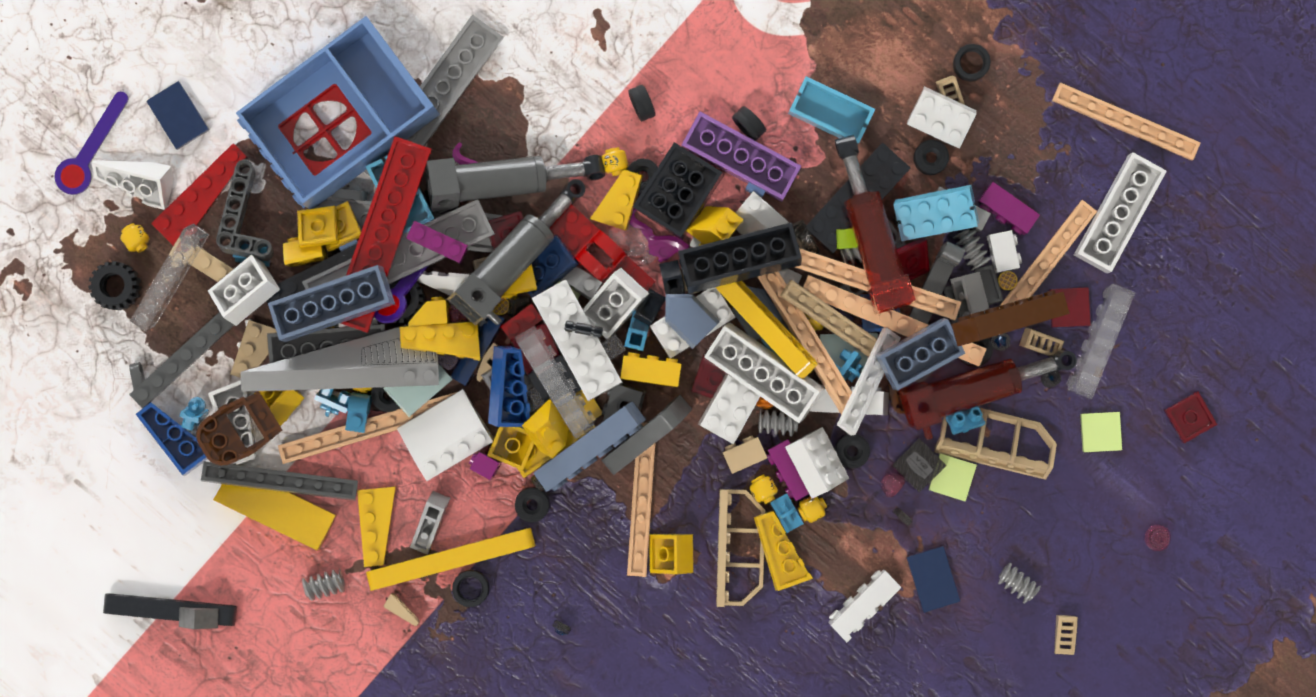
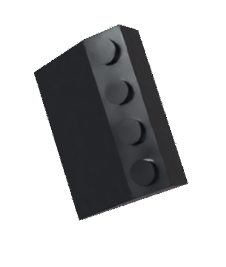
(678, 190)

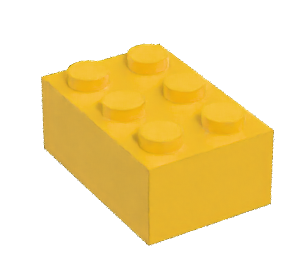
(651, 370)

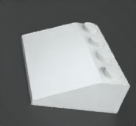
(445, 434)

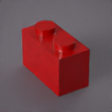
(522, 321)

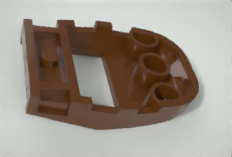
(219, 438)

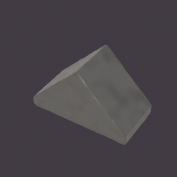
(198, 618)

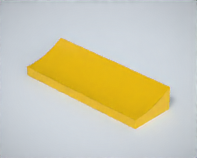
(280, 512)

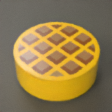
(1007, 280)
(502, 307)

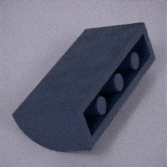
(466, 366)

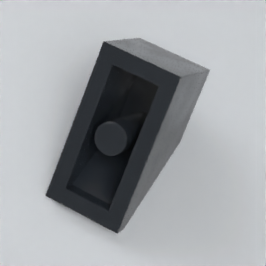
(672, 277)

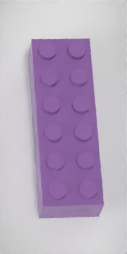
(740, 156)

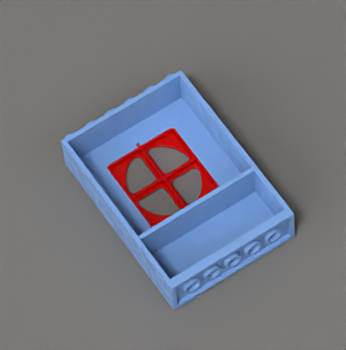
(350, 70)

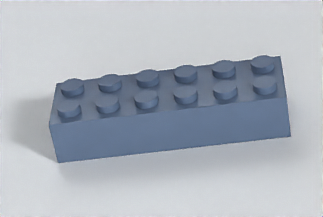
(331, 303)
(593, 444)

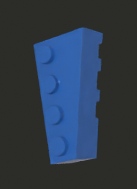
(508, 389)
(172, 438)

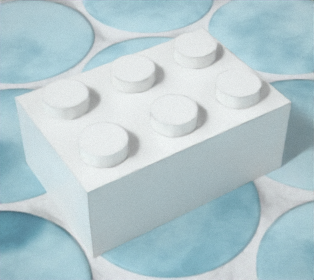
(941, 117)
(243, 290)
(614, 302)
(729, 409)
(817, 462)

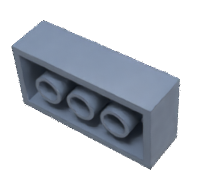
(919, 354)

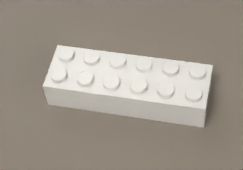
(1120, 213)
(582, 352)
(763, 372)

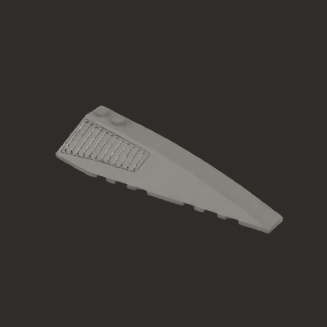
(352, 364)

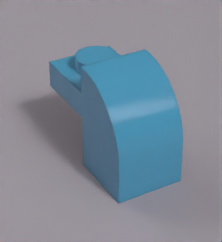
(636, 334)
(358, 410)

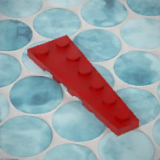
(199, 196)

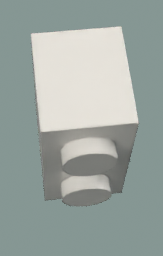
(1003, 251)

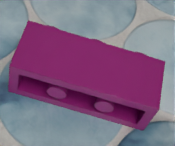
(1008, 209)
(437, 242)
(787, 471)

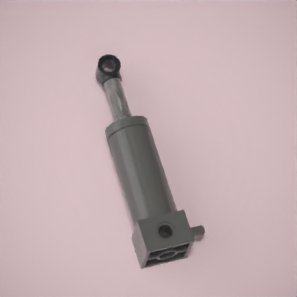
(454, 183)
(510, 260)

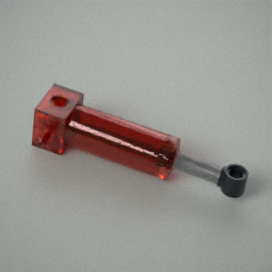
(887, 282)
(972, 389)

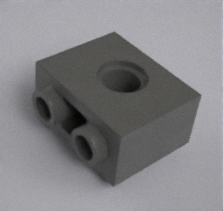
(620, 394)

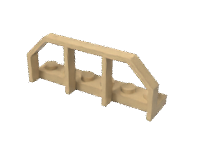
(1000, 459)
(724, 557)

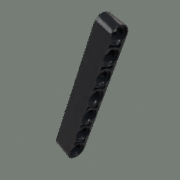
(161, 608)

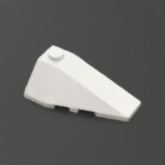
(144, 180)
(758, 215)
(442, 282)

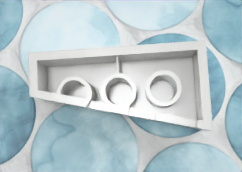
(878, 405)
(239, 418)
(864, 604)

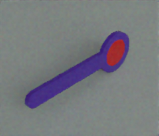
(74, 174)
(394, 312)

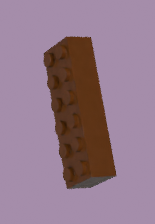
(1009, 317)

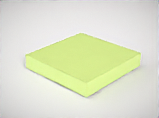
(1101, 432)
(954, 478)

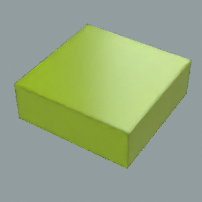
(845, 239)

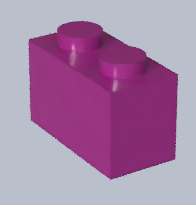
(484, 465)

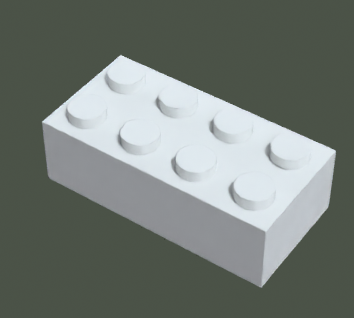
(672, 342)

